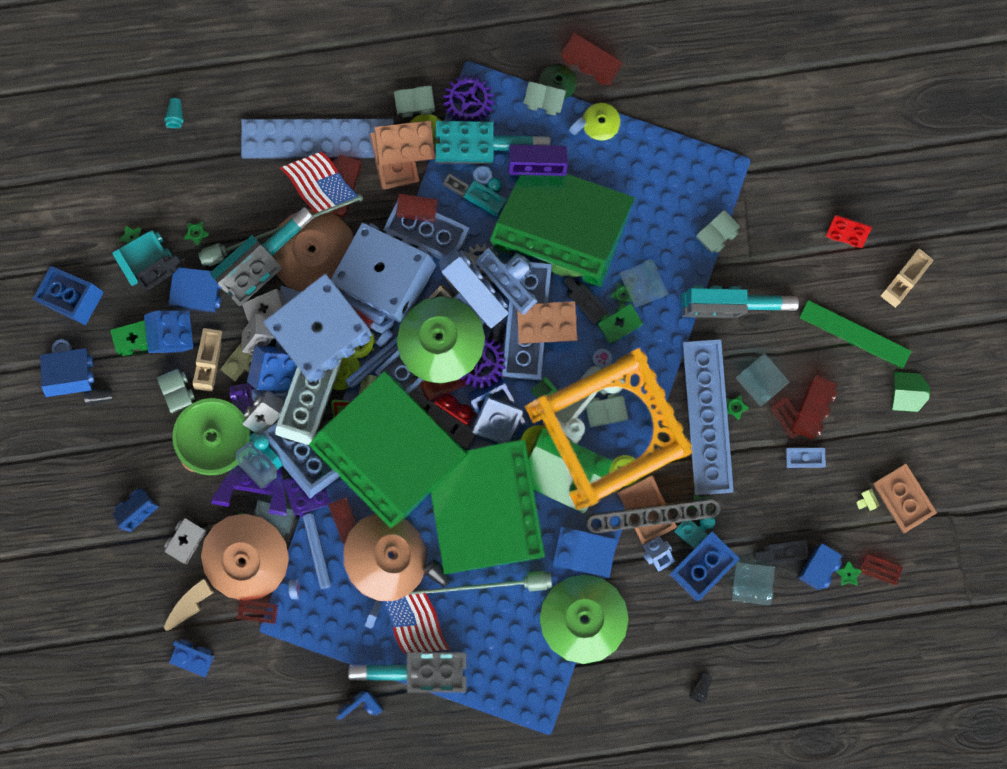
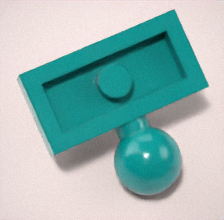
(486, 197)
(261, 442)
(692, 533)

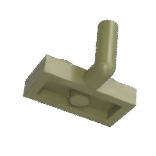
(237, 364)

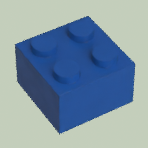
(168, 331)
(271, 369)
(820, 567)

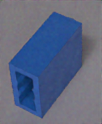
(194, 290)
(66, 372)

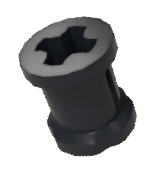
(497, 333)

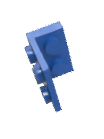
(190, 658)
(371, 705)

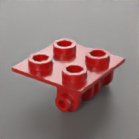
(848, 231)
(460, 411)

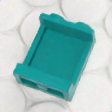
(140, 254)

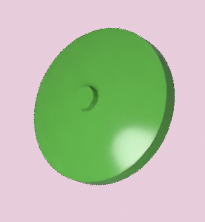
(209, 436)

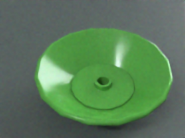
(443, 358)
(563, 625)

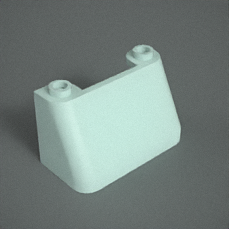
(567, 417)

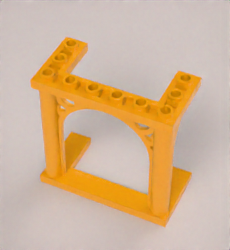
(630, 364)

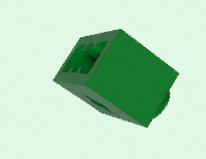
(614, 333)
(123, 334)

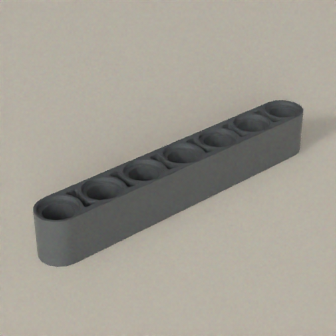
(661, 518)

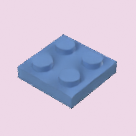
(497, 420)

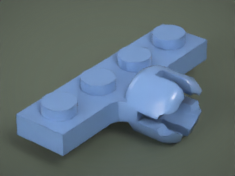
(509, 278)

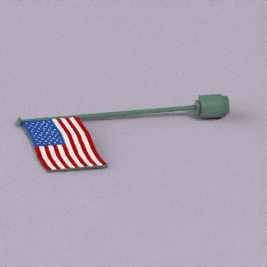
(318, 186)
(416, 620)

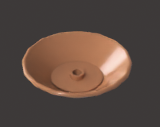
(302, 268)
(257, 543)
(369, 563)

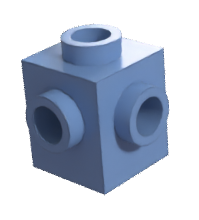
(658, 553)

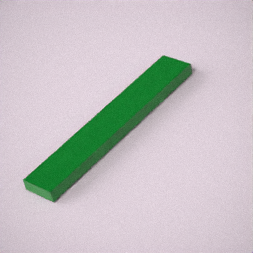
(855, 334)

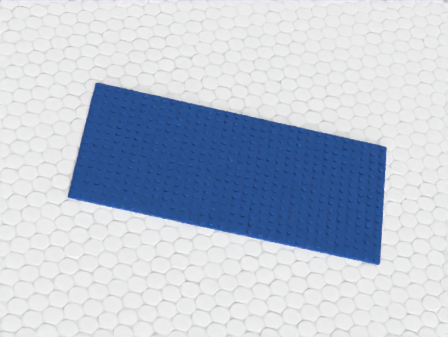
(677, 193)

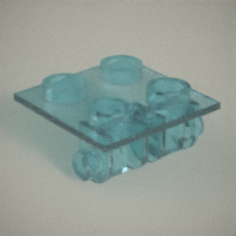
(644, 283)
(762, 380)
(753, 584)

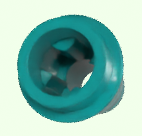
(174, 114)

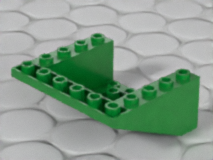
(564, 223)
(388, 449)
(487, 510)

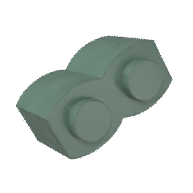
(544, 97)
(414, 102)
(717, 232)
(175, 390)
(606, 411)

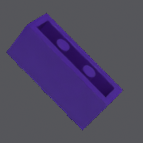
(537, 160)

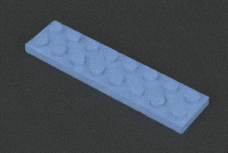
(308, 136)
(708, 417)

